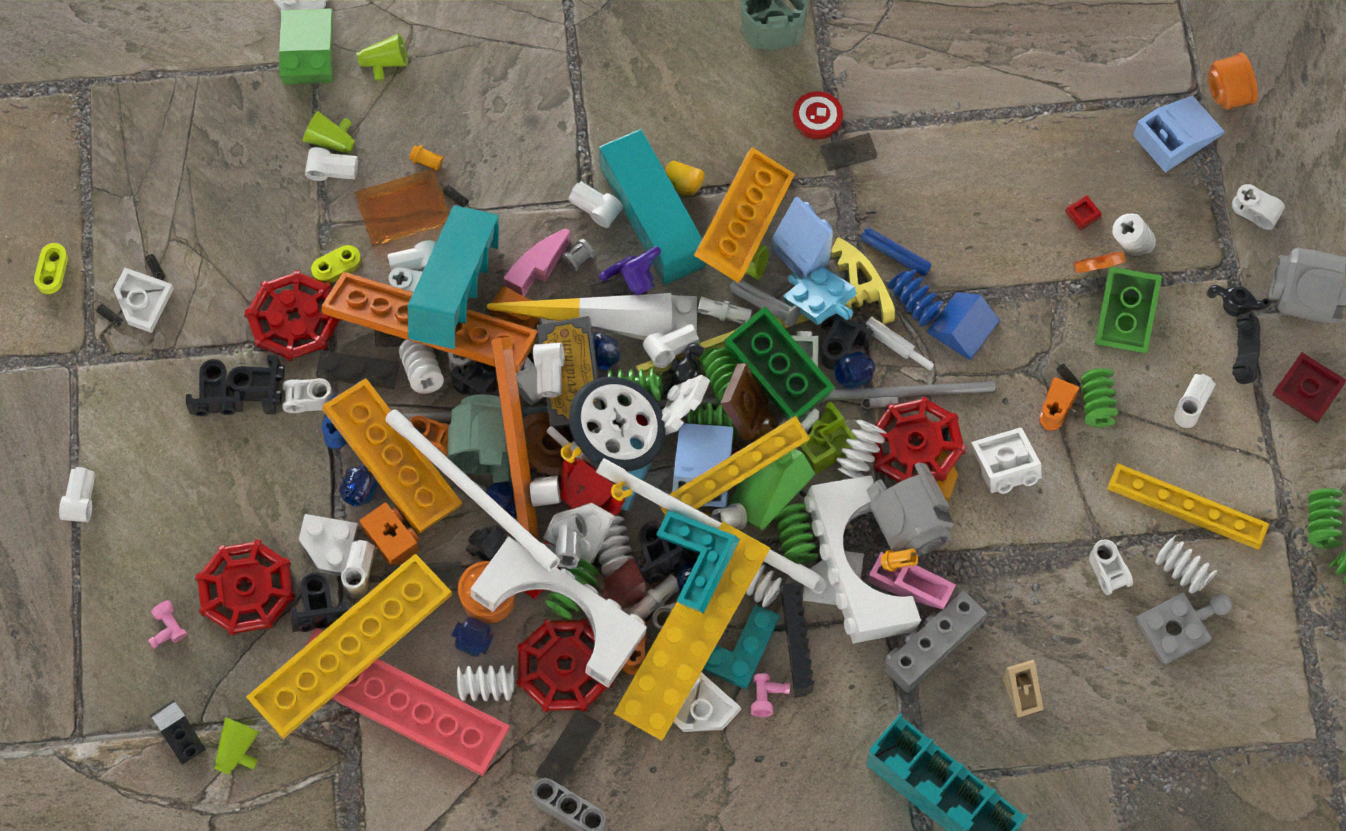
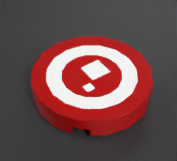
(817, 115)

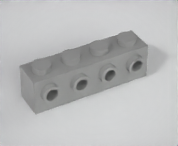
(934, 641)

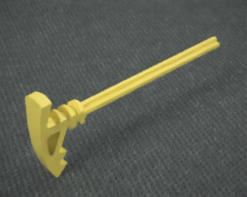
(850, 260)

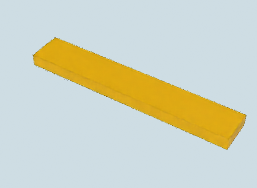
(741, 464)
(1188, 506)

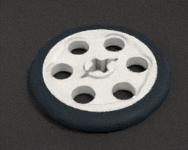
(641, 403)

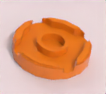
(1099, 262)

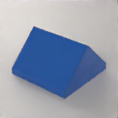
(964, 324)

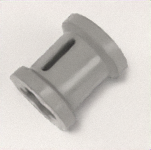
(578, 255)

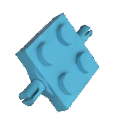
(820, 295)

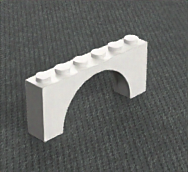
(865, 610)
(614, 631)

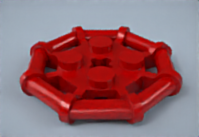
(278, 316)
(926, 430)
(245, 602)
(548, 665)

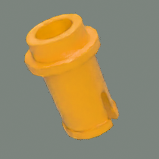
(426, 158)
(893, 560)

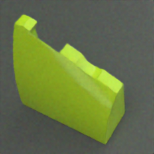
(827, 440)

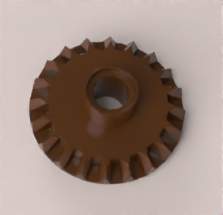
(542, 449)

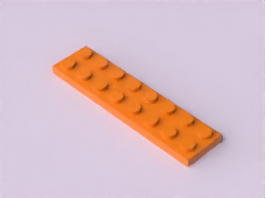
(386, 310)

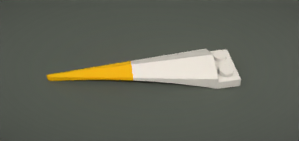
(624, 315)

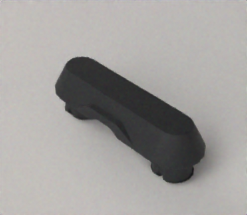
(1248, 349)

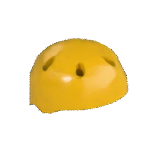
(685, 178)

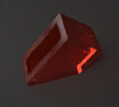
(625, 585)

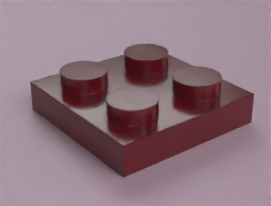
(1309, 387)

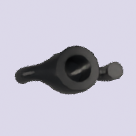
(1237, 299)
(686, 368)

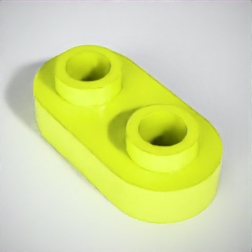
(336, 264)
(51, 270)

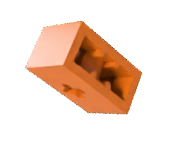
(393, 549)

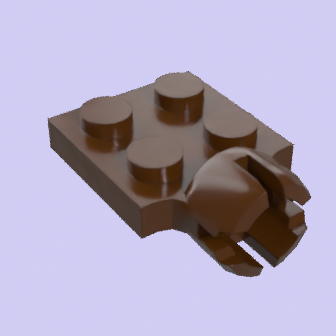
(747, 405)

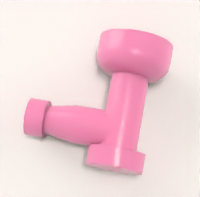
(164, 612)
(762, 706)

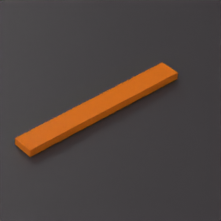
(514, 434)

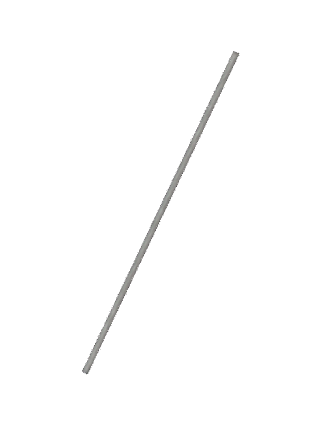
(848, 394)

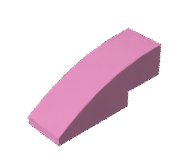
(537, 262)
(914, 582)

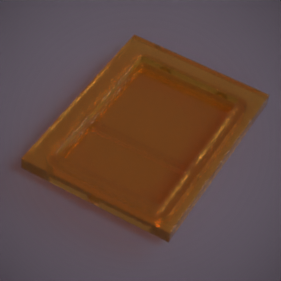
(402, 207)

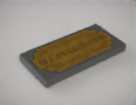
(579, 364)

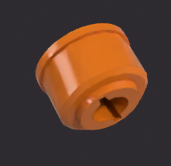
(1233, 82)
(474, 608)

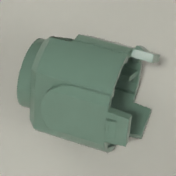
(772, 24)
(479, 438)

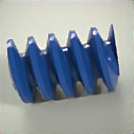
(915, 297)

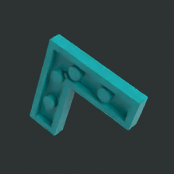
(715, 553)
(741, 664)

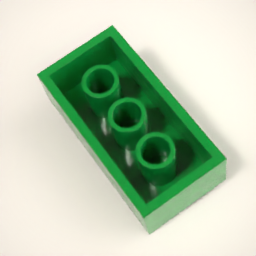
(779, 365)

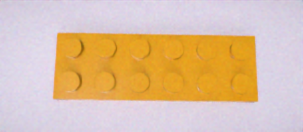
(744, 215)
(392, 459)

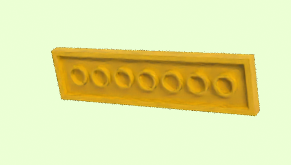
(687, 644)
(349, 646)

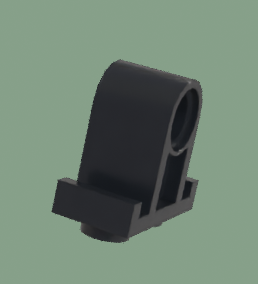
(843, 338)
(476, 381)
(261, 385)
(214, 393)
(486, 542)
(660, 555)
(316, 605)
(177, 732)

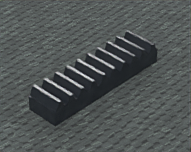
(796, 640)

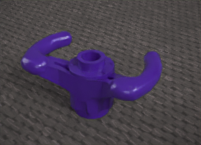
(634, 270)

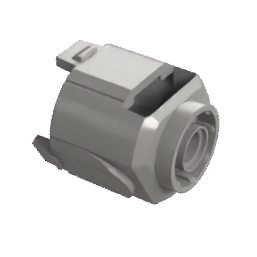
(1310, 285)
(912, 512)

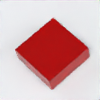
(1083, 212)

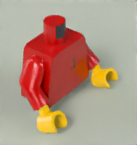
(583, 485)

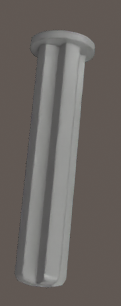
(761, 299)

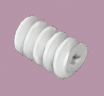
(1134, 235)
(421, 367)
(861, 449)
(612, 550)
(1184, 566)
(764, 587)
(485, 683)

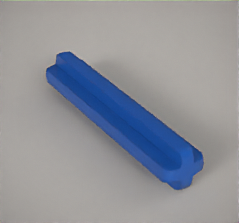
(896, 251)

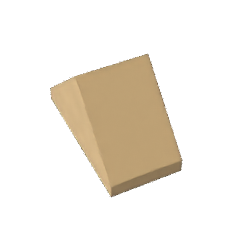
(1023, 688)

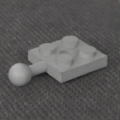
(1181, 612)

